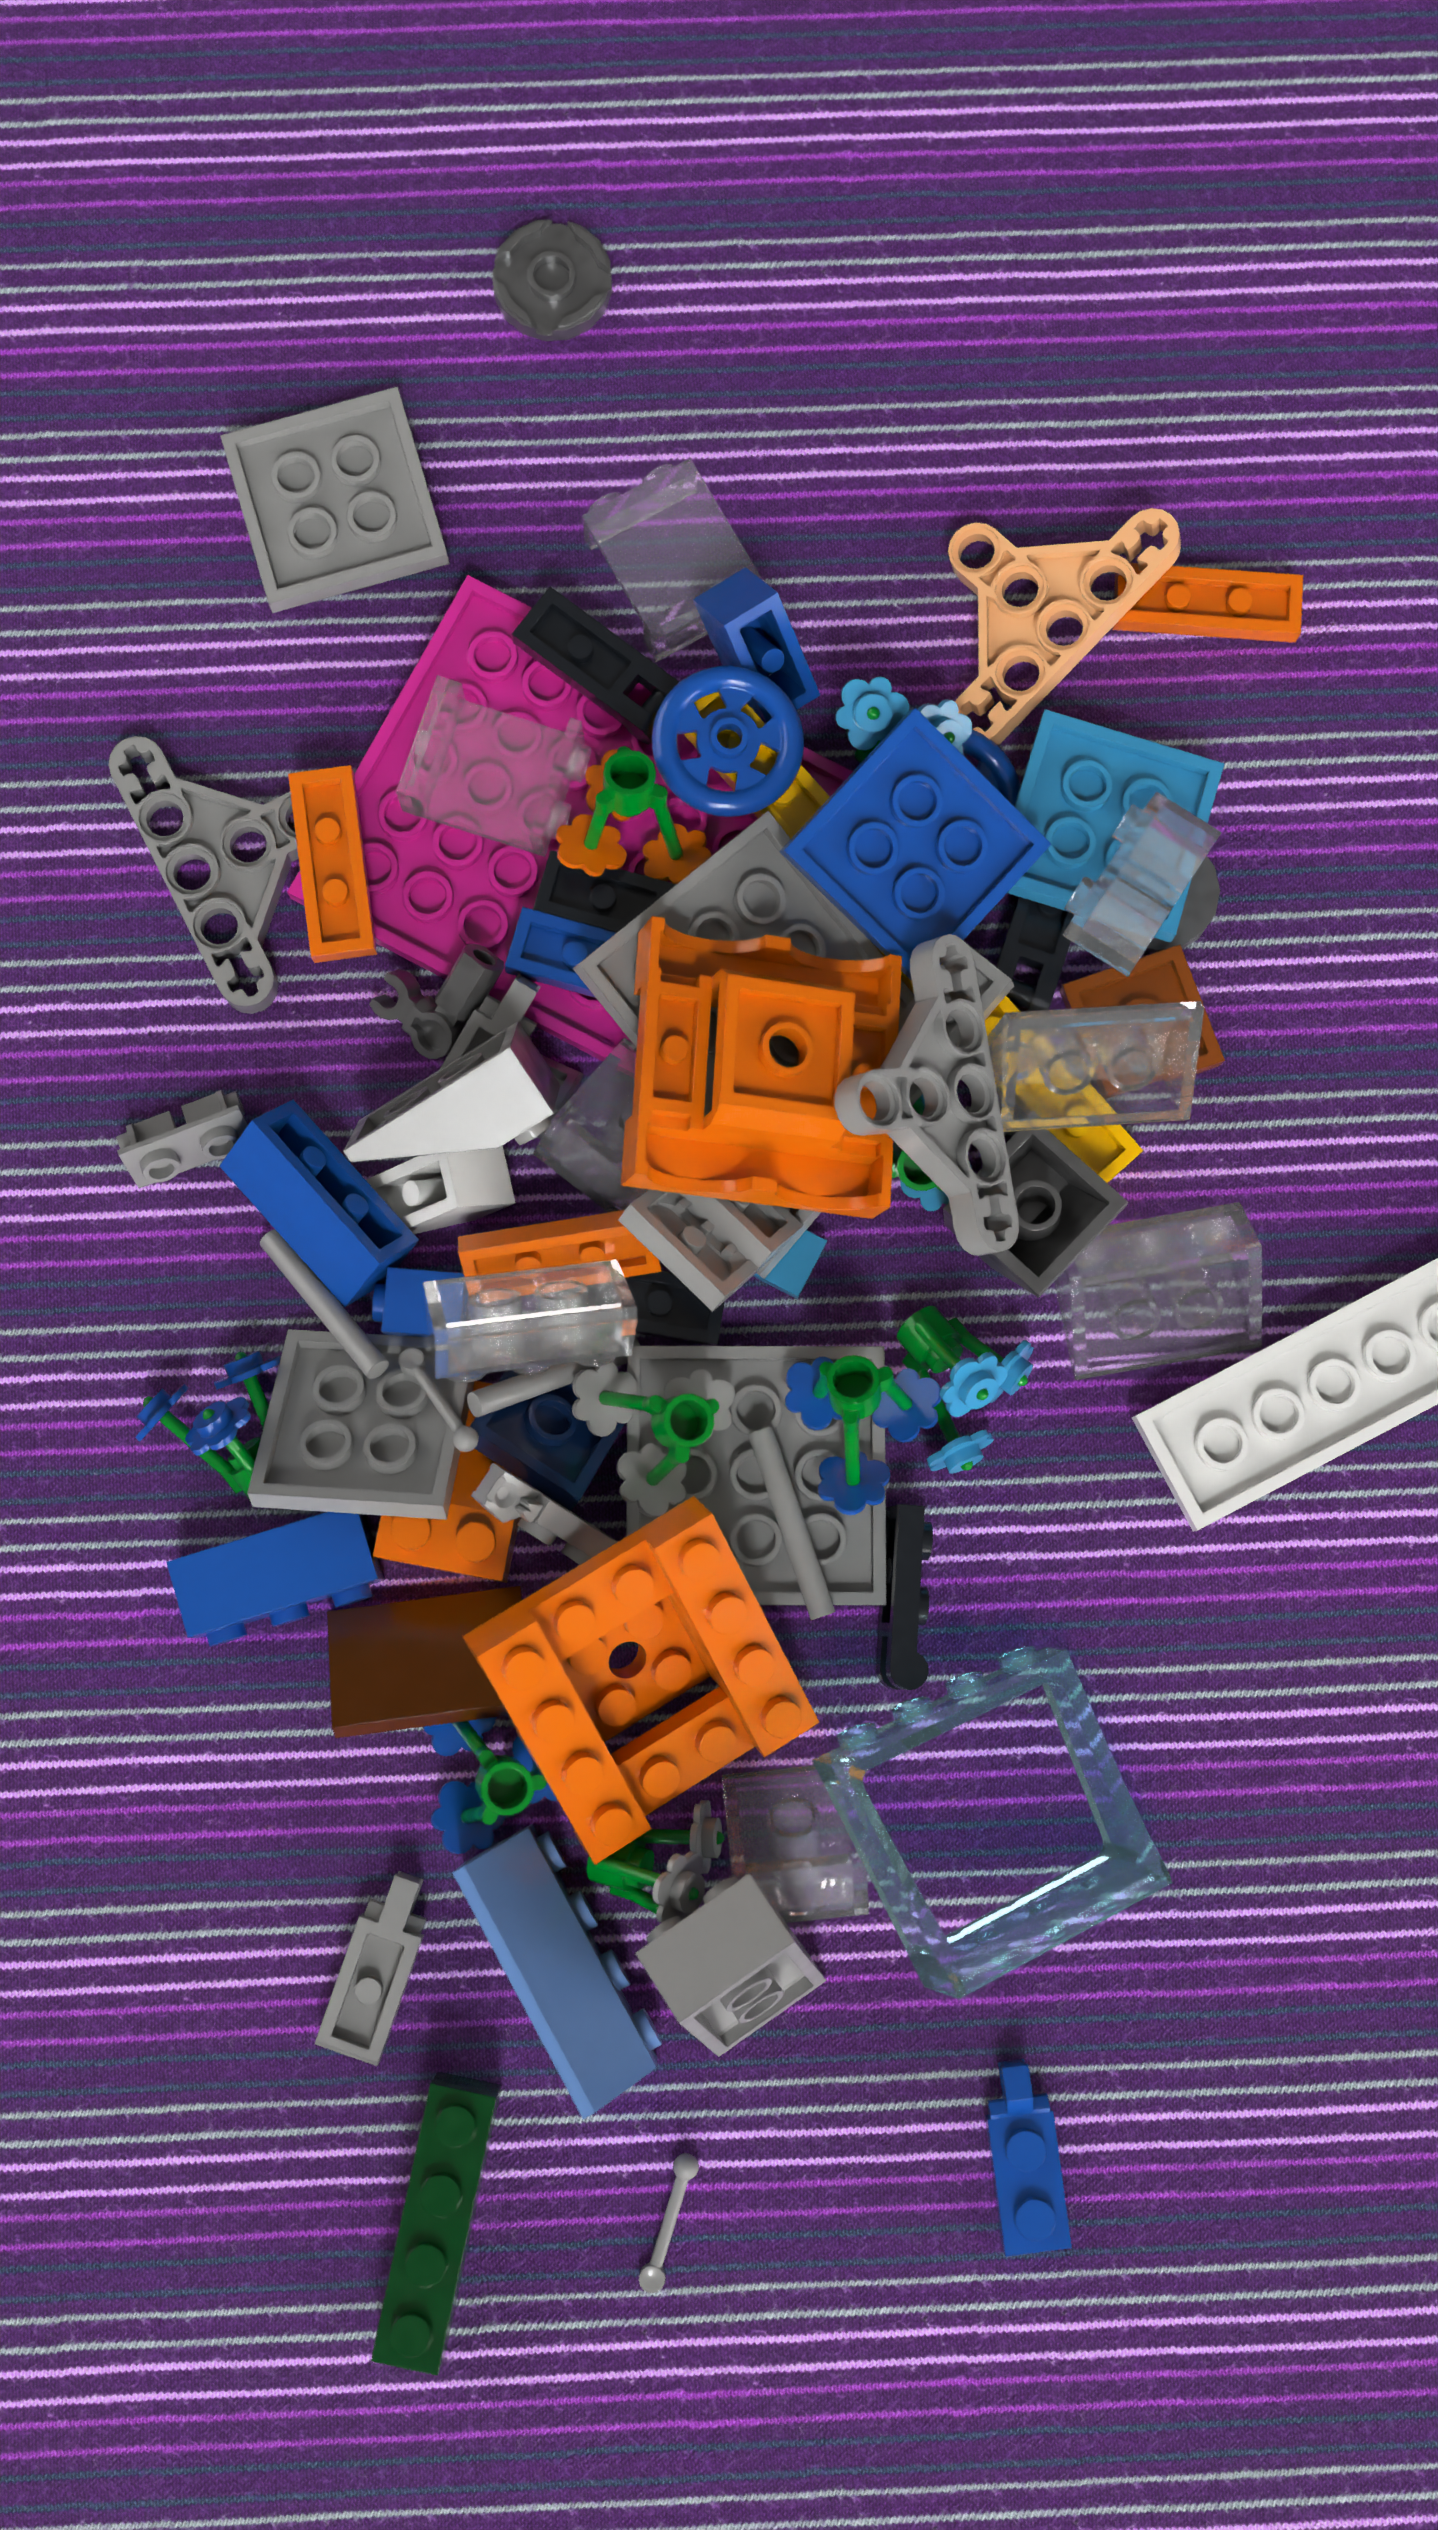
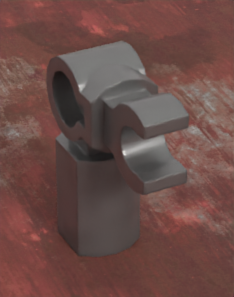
(439, 1021)

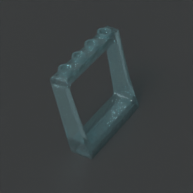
(1043, 1917)

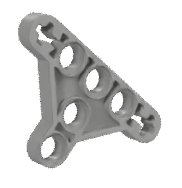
(208, 834)
(945, 1130)

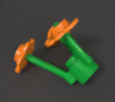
(626, 788)

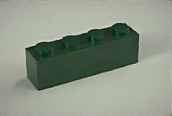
(436, 2223)

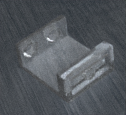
(665, 550)
(491, 771)

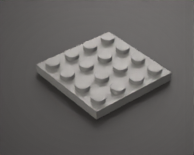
(731, 897)
(730, 1484)

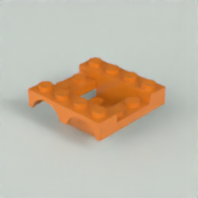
(769, 1125)
(693, 1619)

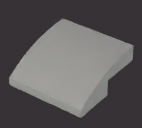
(709, 1240)

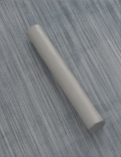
(325, 1305)
(526, 1386)
(791, 1523)

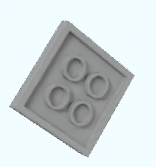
(334, 499)
(353, 1439)

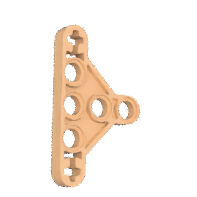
(1064, 584)

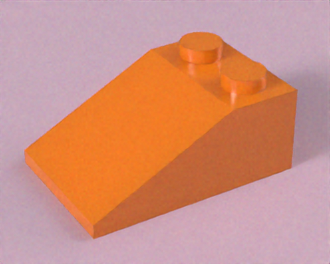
(465, 1543)

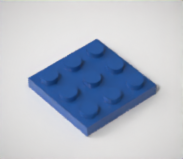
(915, 842)

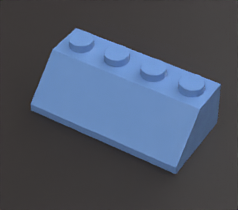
(558, 1968)

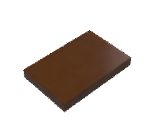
(410, 1664)

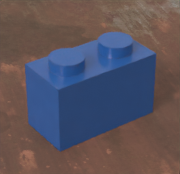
(756, 634)

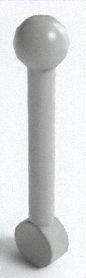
(414, 1364)
(652, 2274)

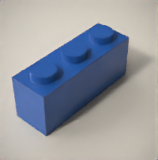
(318, 1202)
(275, 1575)

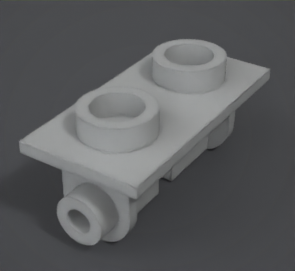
(160, 1151)

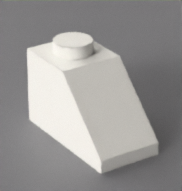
(446, 1188)

